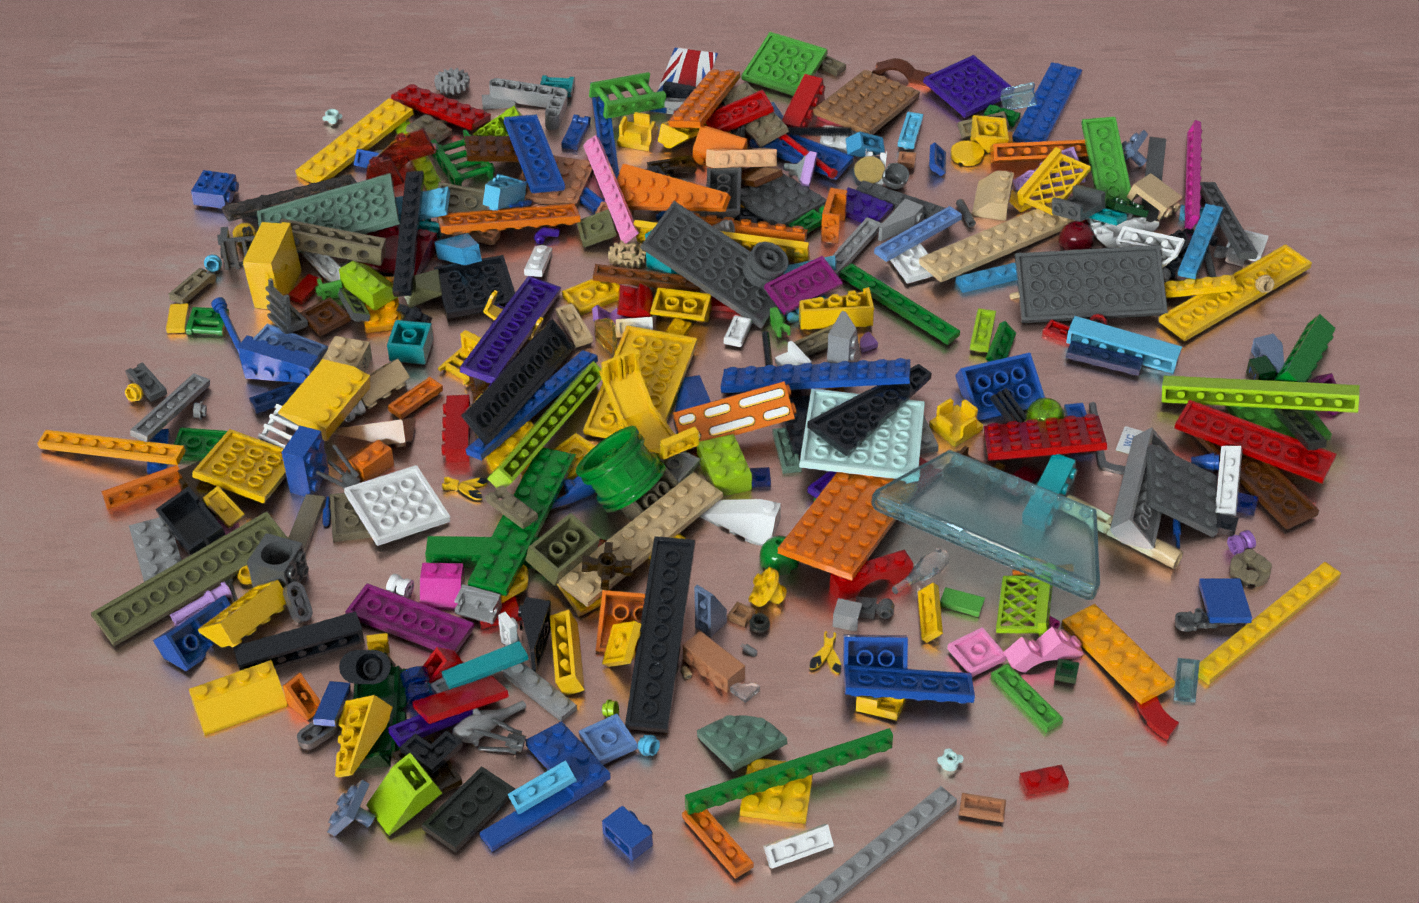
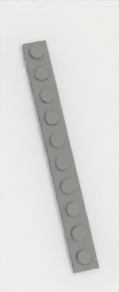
(881, 848)

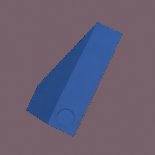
(691, 394)
(184, 643)

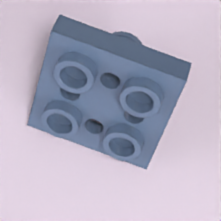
(1130, 148)
(350, 809)

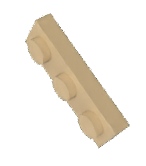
(574, 325)

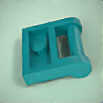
(565, 83)

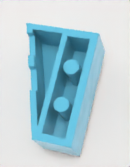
(503, 192)

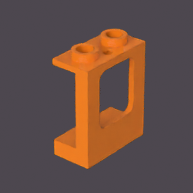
(833, 213)

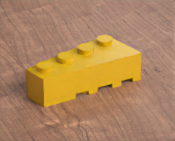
(822, 312)

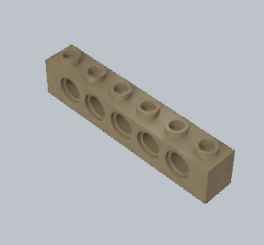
(338, 243)

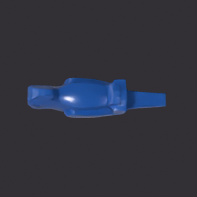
(575, 491)

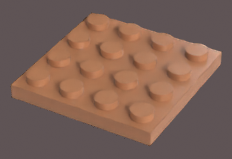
(576, 176)

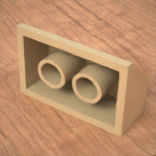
(993, 196)
(383, 381)

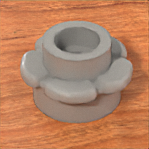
(199, 410)

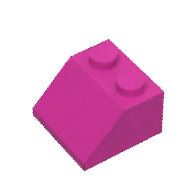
(441, 584)

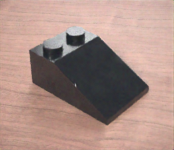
(535, 628)

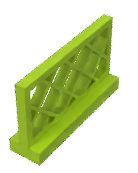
(1039, 617)

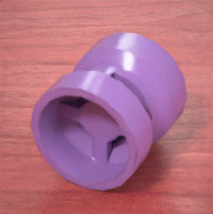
(1241, 542)

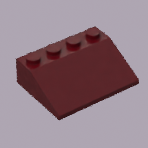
(424, 253)

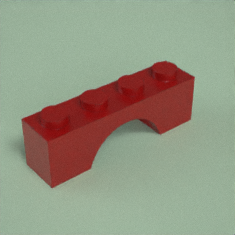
(889, 567)

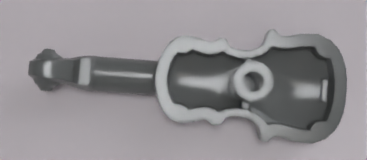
(1192, 621)

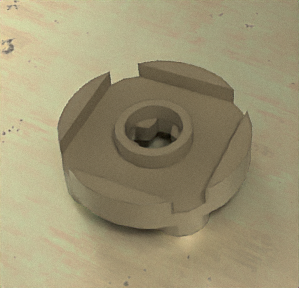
(1250, 559)

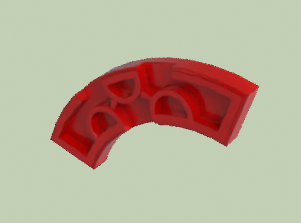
(1157, 718)

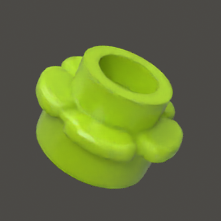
(610, 708)

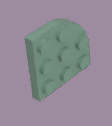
(741, 739)

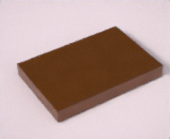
(759, 175)

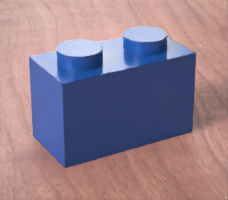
(627, 832)

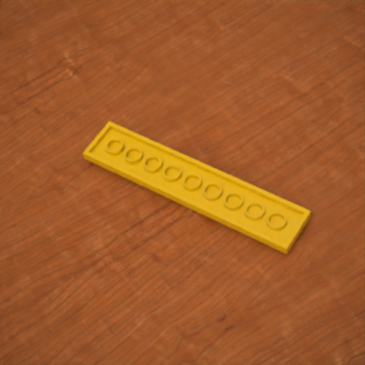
(795, 250)
(1208, 309)

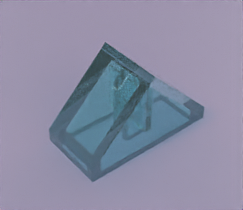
(1186, 680)

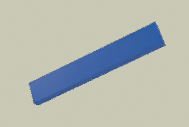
(517, 824)

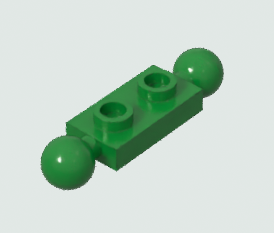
(810, 220)

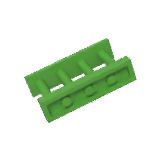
(629, 105)

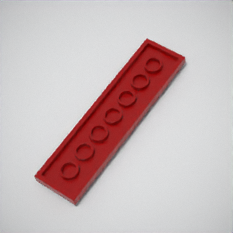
(1255, 441)

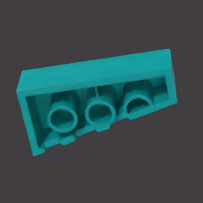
(1059, 474)

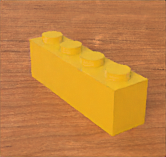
(566, 653)

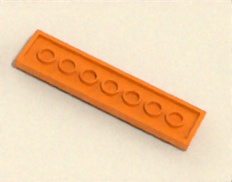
(704, 99)
(509, 218)

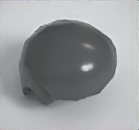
(895, 176)

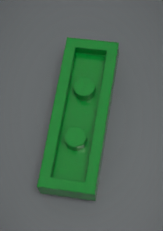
(1001, 342)

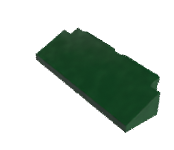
(392, 693)

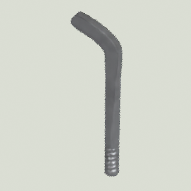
(1103, 464)

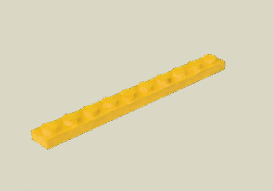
(1267, 622)

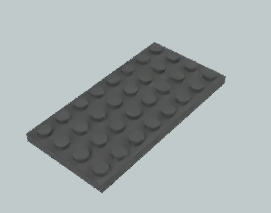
(707, 261)
(1089, 283)

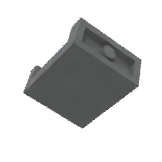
(1081, 205)

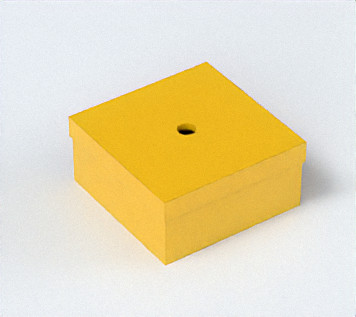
(271, 257)

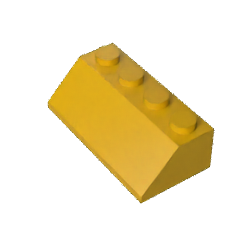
(245, 614)
(237, 697)

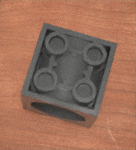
(277, 560)

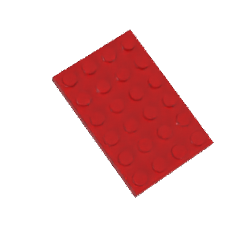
(1044, 438)

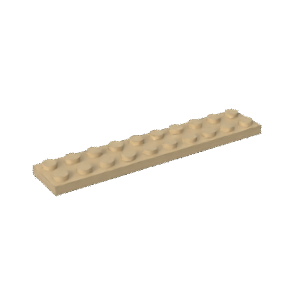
(992, 243)
(635, 540)

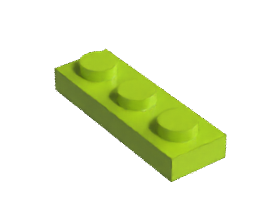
(982, 330)

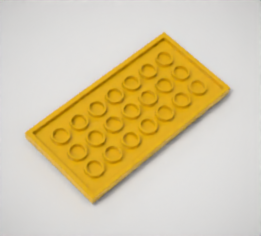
(663, 367)

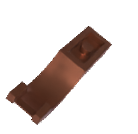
(914, 76)

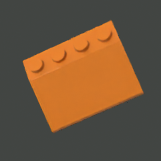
(616, 609)

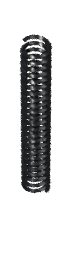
(819, 131)

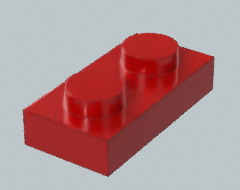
(1044, 780)

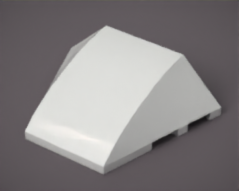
(1109, 233)

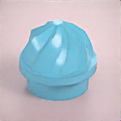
(212, 263)
(648, 745)

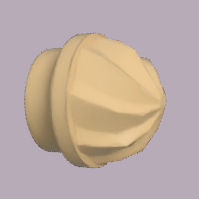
(1264, 283)

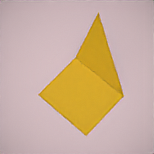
(1014, 201)

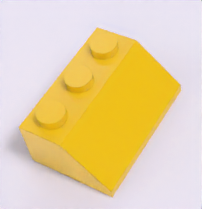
(682, 304)

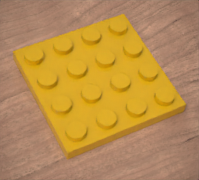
(243, 466)

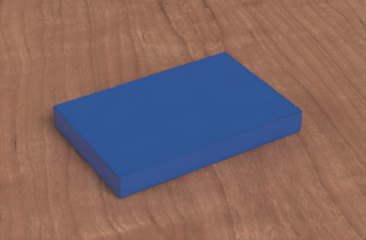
(1225, 600)

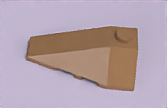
(389, 432)

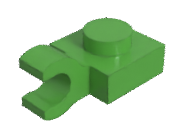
(778, 322)

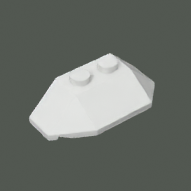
(1169, 245)

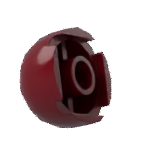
(1076, 236)

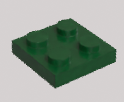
(1122, 205)

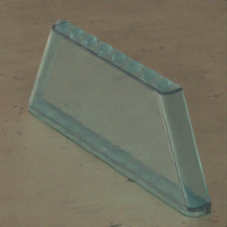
(999, 519)

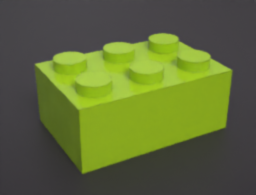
(724, 465)

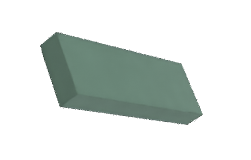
(788, 462)

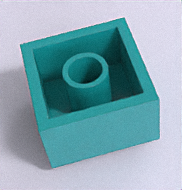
(410, 341)

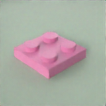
(977, 652)

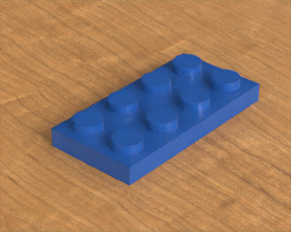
(560, 744)

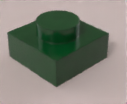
(1066, 671)

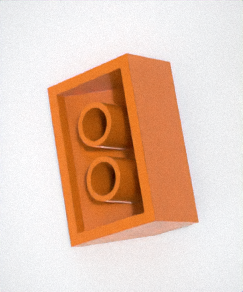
(715, 139)

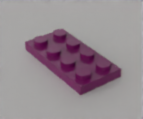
(802, 283)

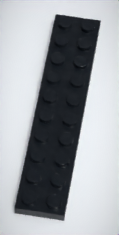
(518, 382)
(660, 635)

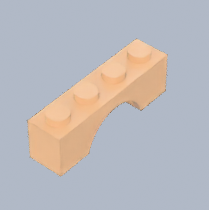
(741, 158)

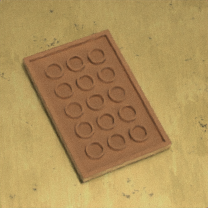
(866, 102)

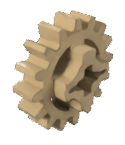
(627, 255)

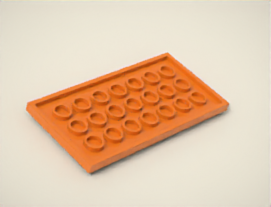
(839, 526)

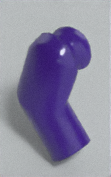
(544, 232)

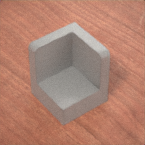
(846, 614)

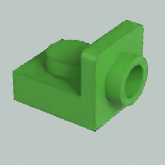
(328, 289)

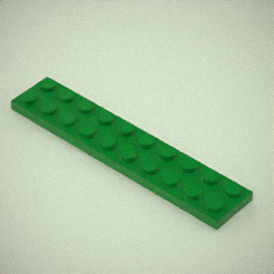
(509, 542)

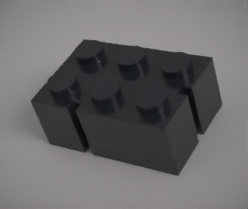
(187, 522)

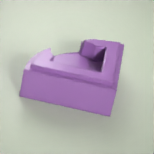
(867, 342)

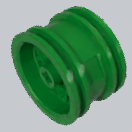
(620, 469)

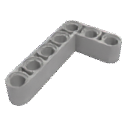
(548, 97)

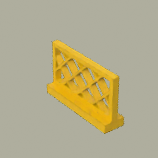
(1042, 177)

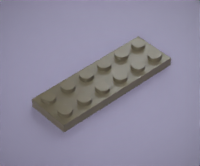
(762, 129)

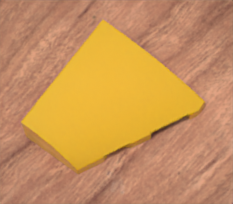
(882, 707)

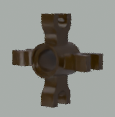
(606, 565)

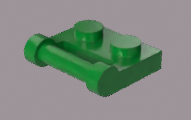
(205, 316)

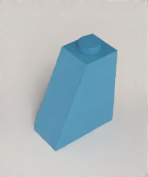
(458, 249)

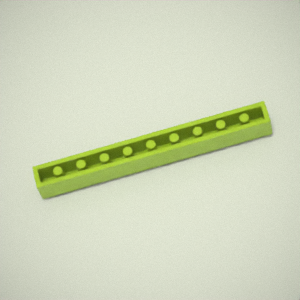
(1261, 393)
(546, 427)

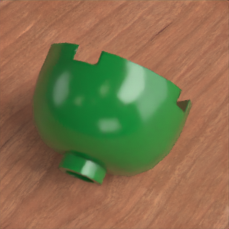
(770, 558)

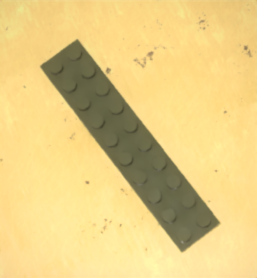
(183, 581)

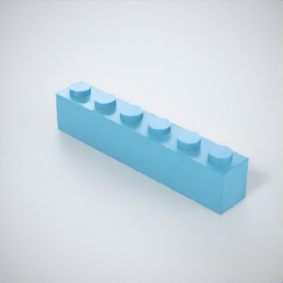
(1155, 352)

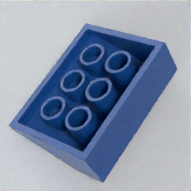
(983, 380)

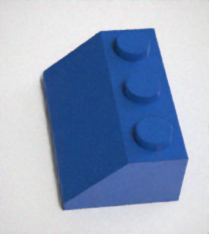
(875, 650)

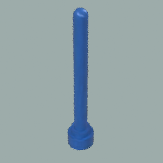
(220, 306)

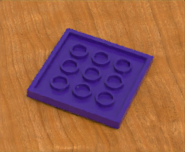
(967, 85)

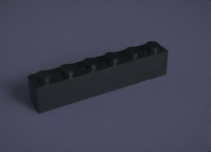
(301, 642)

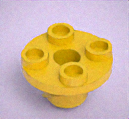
(767, 588)

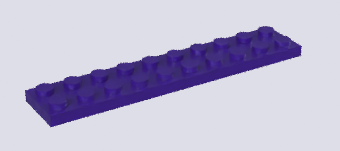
(510, 329)

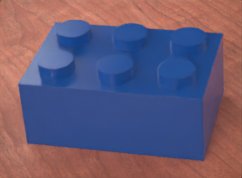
(302, 459)

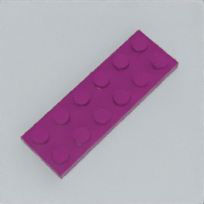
(410, 619)

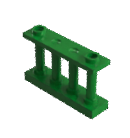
(451, 170)

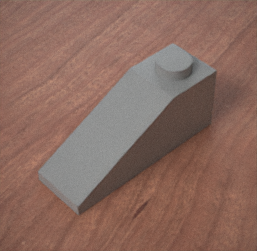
(901, 219)

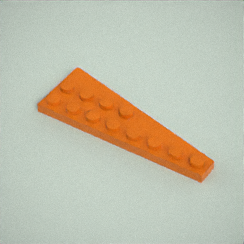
(657, 192)

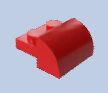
(635, 301)

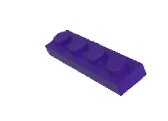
(406, 729)

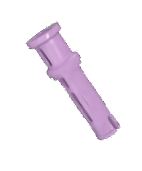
(195, 606)

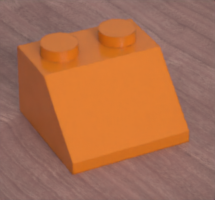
(371, 460)

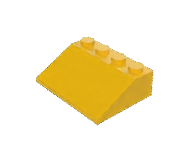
(326, 397)

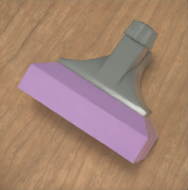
(803, 169)

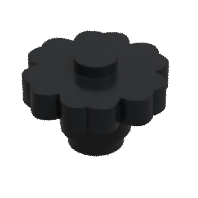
(413, 314)

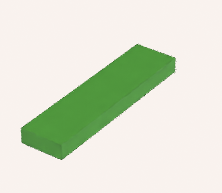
(1027, 698)

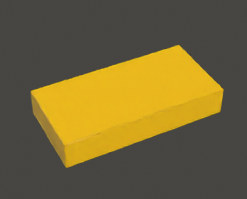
(177, 318)

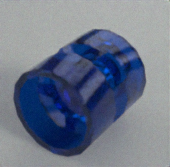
(416, 683)

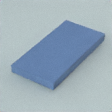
(291, 341)

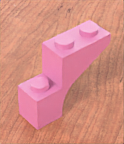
(1051, 646)

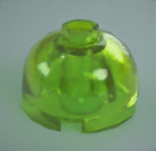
(1044, 408)

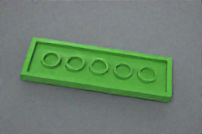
(1106, 157)

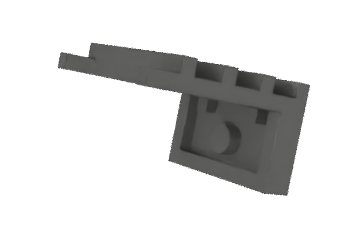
(229, 250)
(282, 312)

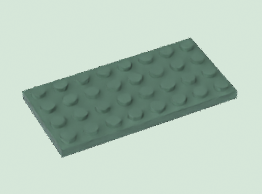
(352, 208)

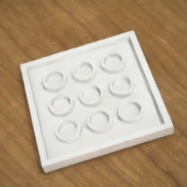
(397, 505)

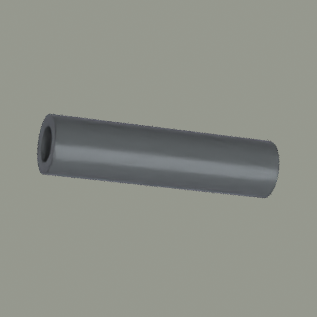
(965, 213)

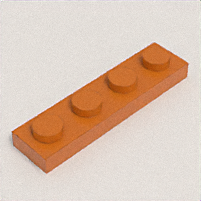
(141, 487)
(719, 842)

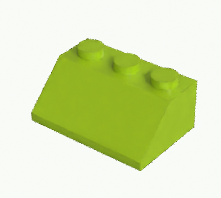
(366, 284)

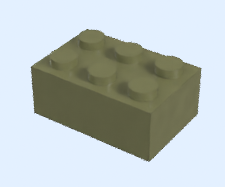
(562, 548)

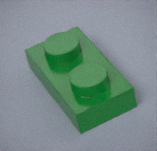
(1012, 116)

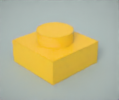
(378, 642)

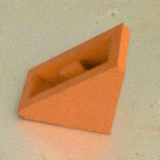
(301, 696)

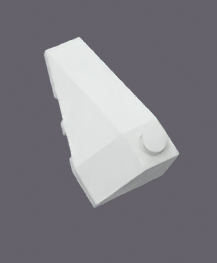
(749, 518)

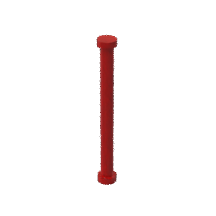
(832, 172)

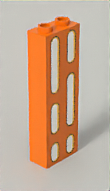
(738, 412)

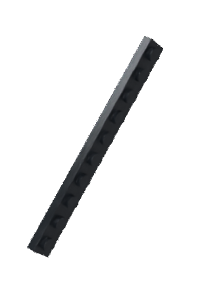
(408, 234)

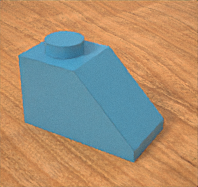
(859, 142)

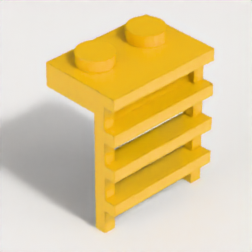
(468, 341)

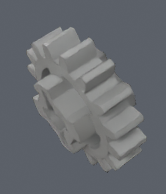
(452, 81)

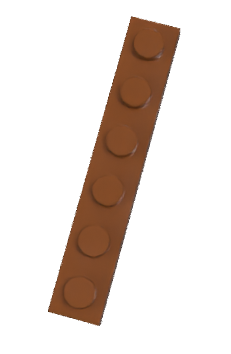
(651, 279)

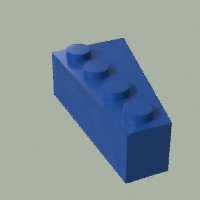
(274, 363)

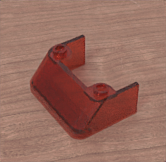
(399, 153)

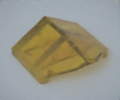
(606, 334)

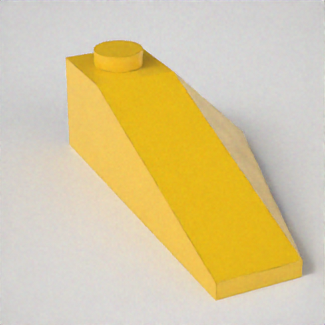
(675, 135)
(361, 726)

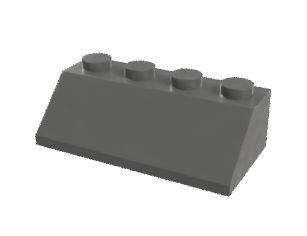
(728, 181)

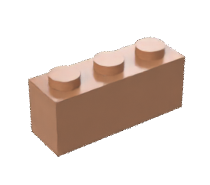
(713, 661)

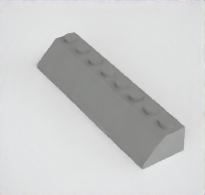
(1133, 520)

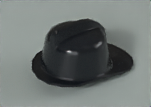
(365, 666)

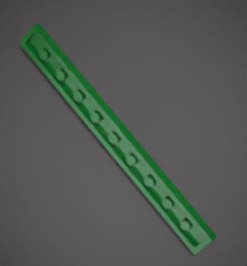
(788, 771)

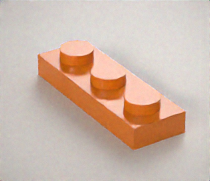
(415, 398)

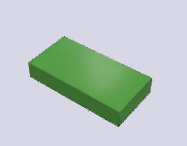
(962, 602)

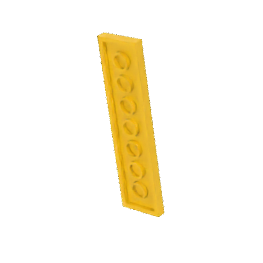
(360, 136)

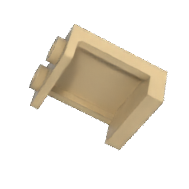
(1157, 194)

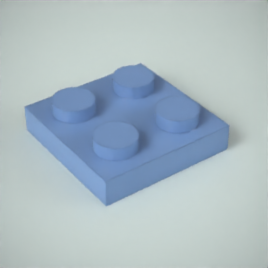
(608, 739)

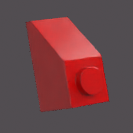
(441, 660)

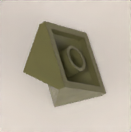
(425, 287)

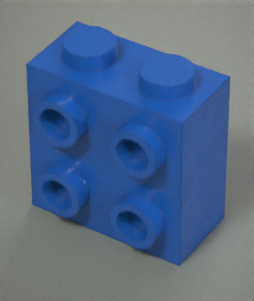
(214, 189)

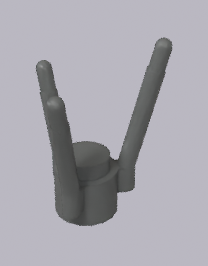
(348, 478)
(513, 741)

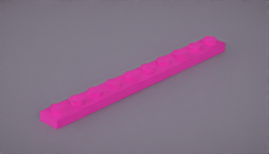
(1193, 177)

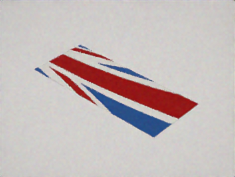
(686, 68)

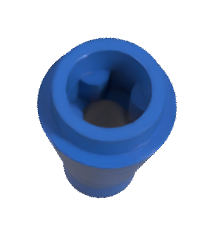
(1207, 462)

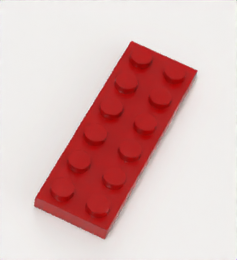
(441, 107)

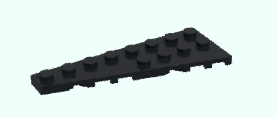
(859, 417)

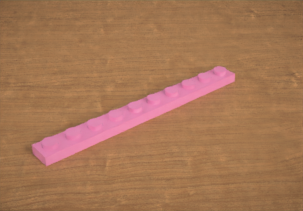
(610, 189)

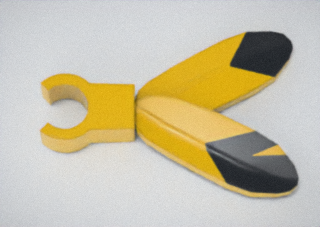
(466, 487)
(827, 652)

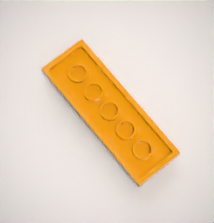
(1118, 654)

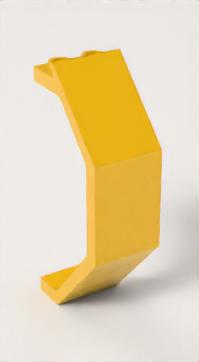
(634, 407)

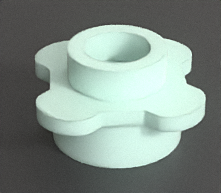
(332, 116)
(950, 765)

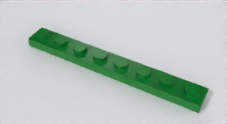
(900, 304)

